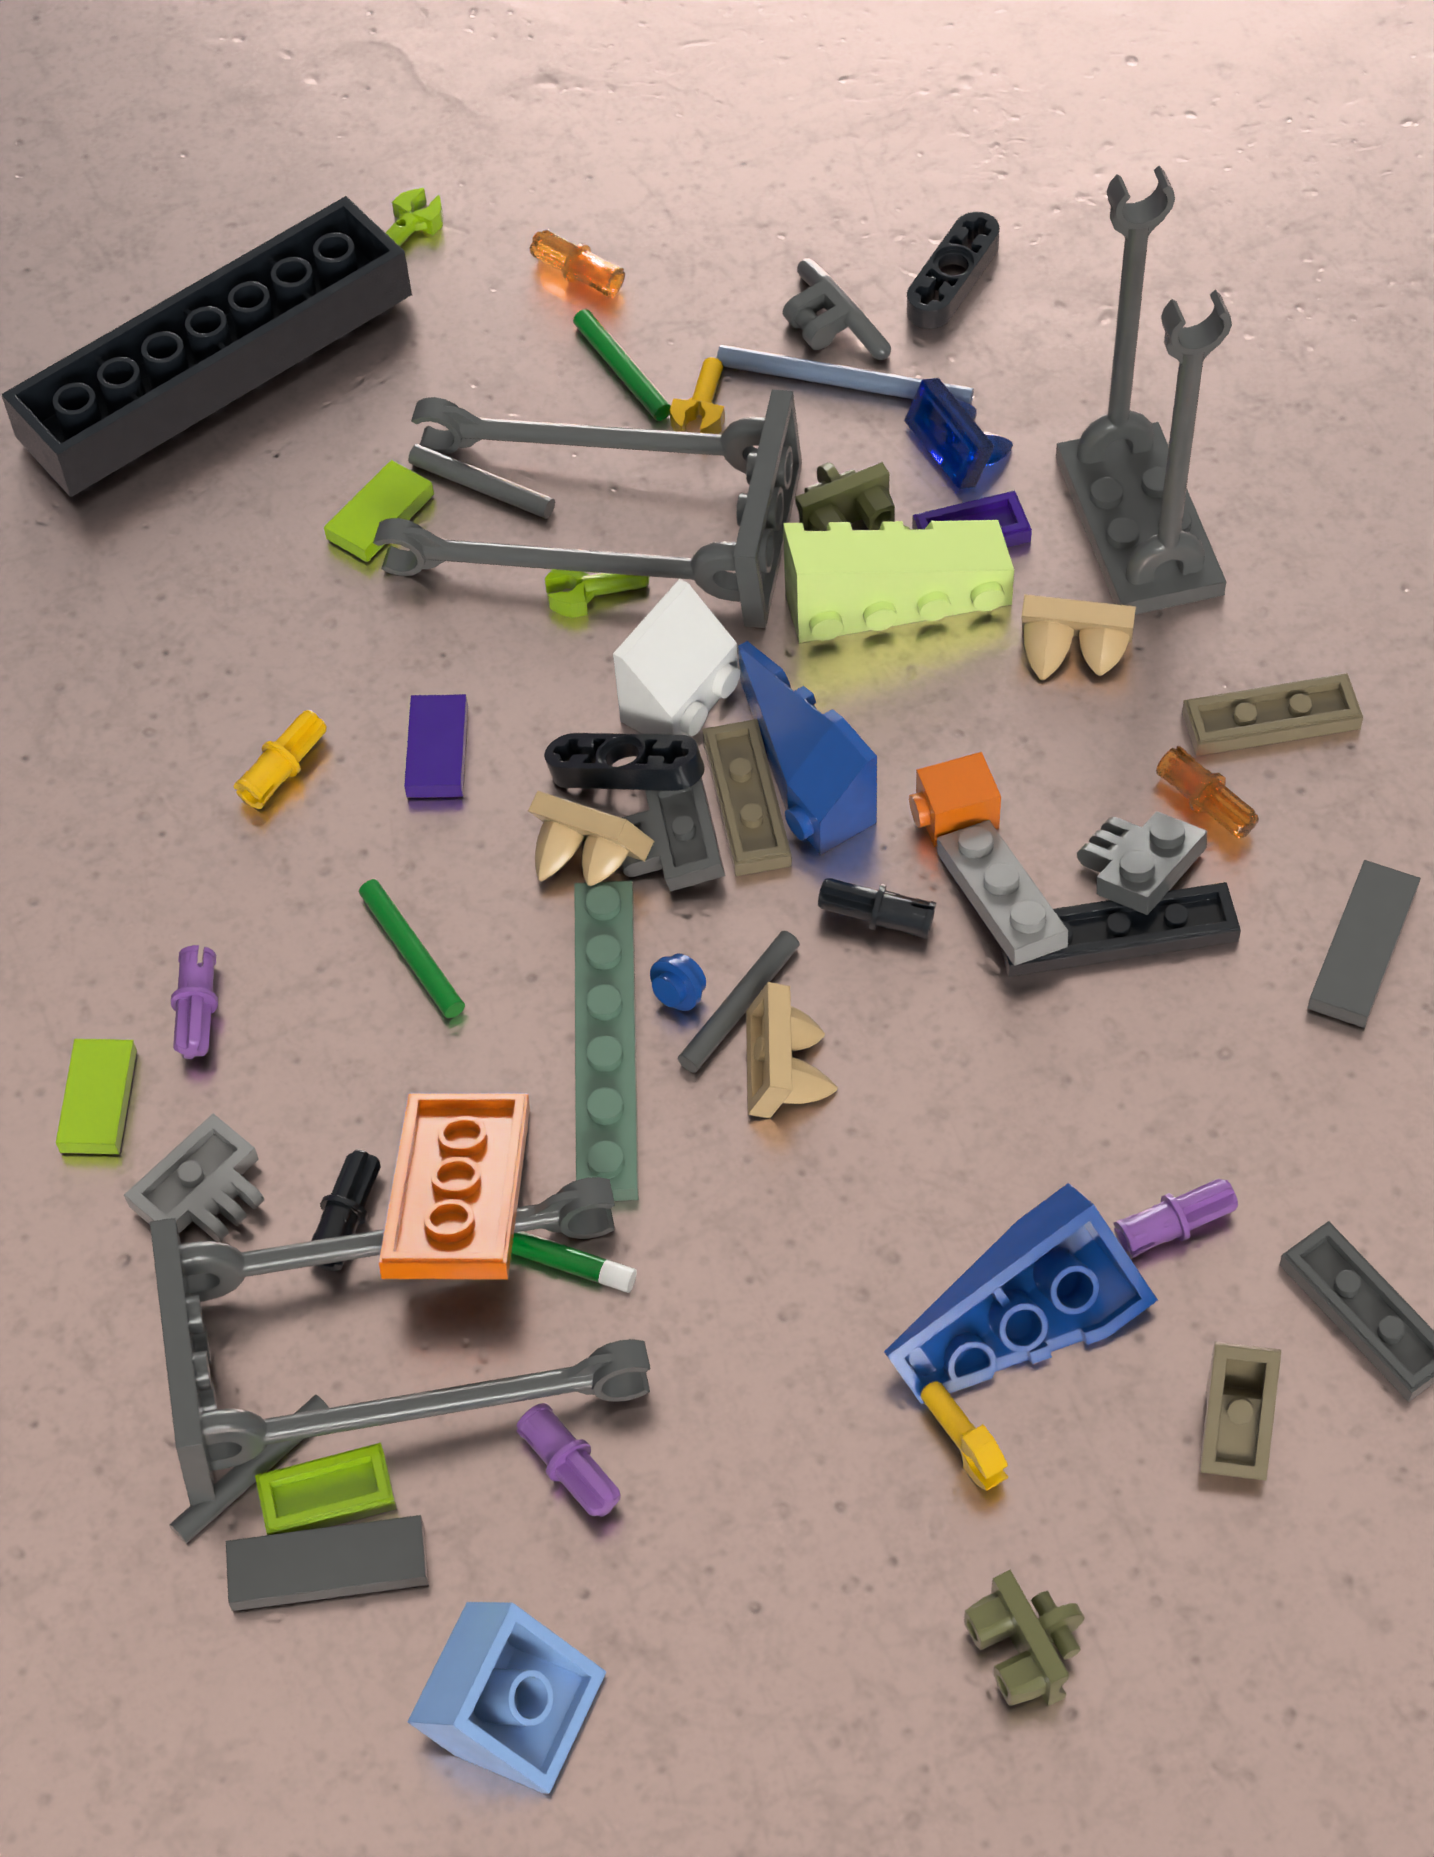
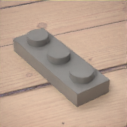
(1002, 892)

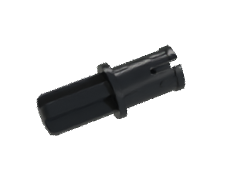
(878, 906)
(346, 1204)

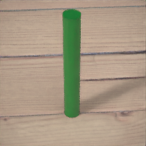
(622, 364)
(412, 949)

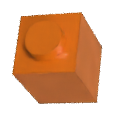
(955, 796)

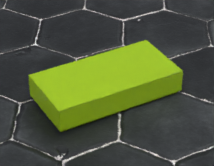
(389, 494)
(96, 1096)
(326, 1491)

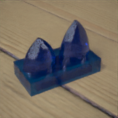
(951, 435)

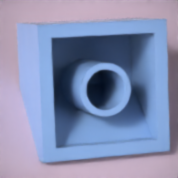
(507, 1694)

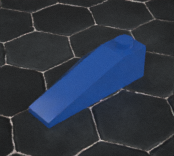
(815, 757)
(1034, 1291)

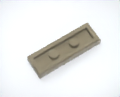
(1272, 714)
(746, 798)

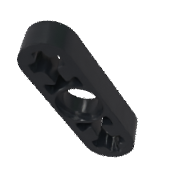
(952, 289)
(660, 764)

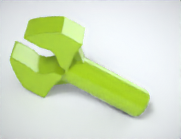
(412, 218)
(585, 588)

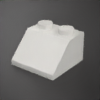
(675, 666)

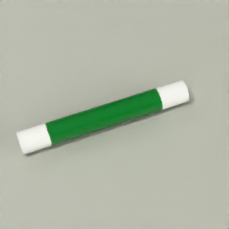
(574, 1261)

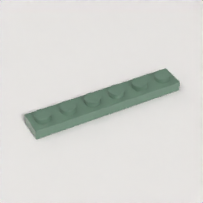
(606, 1036)

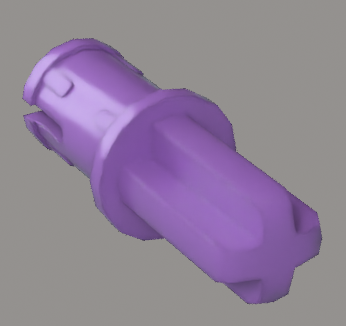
(194, 1002)
(1175, 1217)
(568, 1460)

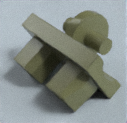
(847, 498)
(1037, 1666)

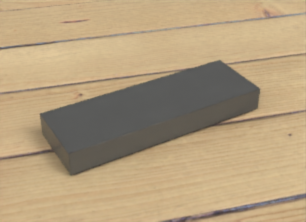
(1364, 943)
(1364, 1308)
(326, 1563)

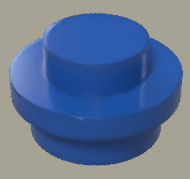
(678, 981)

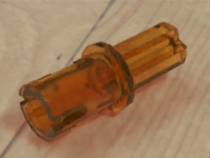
(577, 263)
(1207, 792)

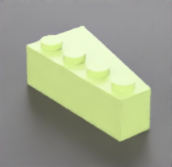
(892, 575)

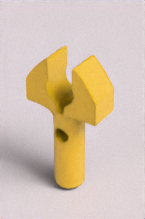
(701, 402)
(978, 1448)

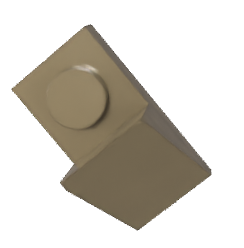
(1240, 1410)

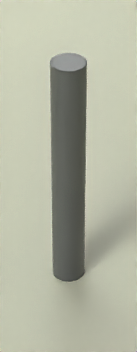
(481, 481)
(738, 1001)
(236, 1483)

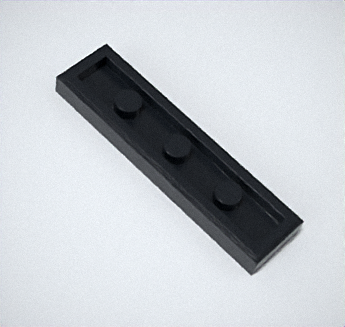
(1115, 932)

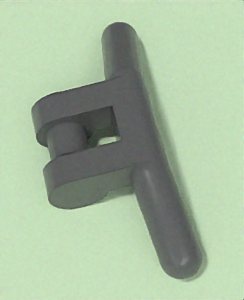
(840, 313)

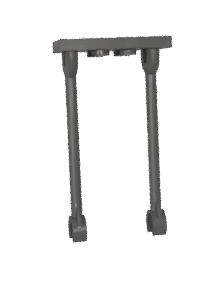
(1121, 468)
(755, 557)
(226, 1438)

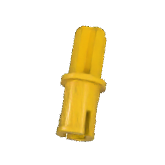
(280, 760)

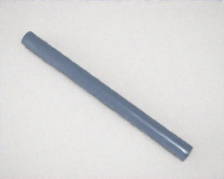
(829, 373)

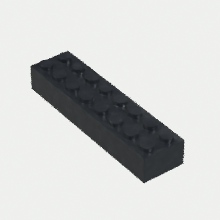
(207, 345)

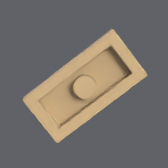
(1053, 622)
(605, 836)
(772, 1073)

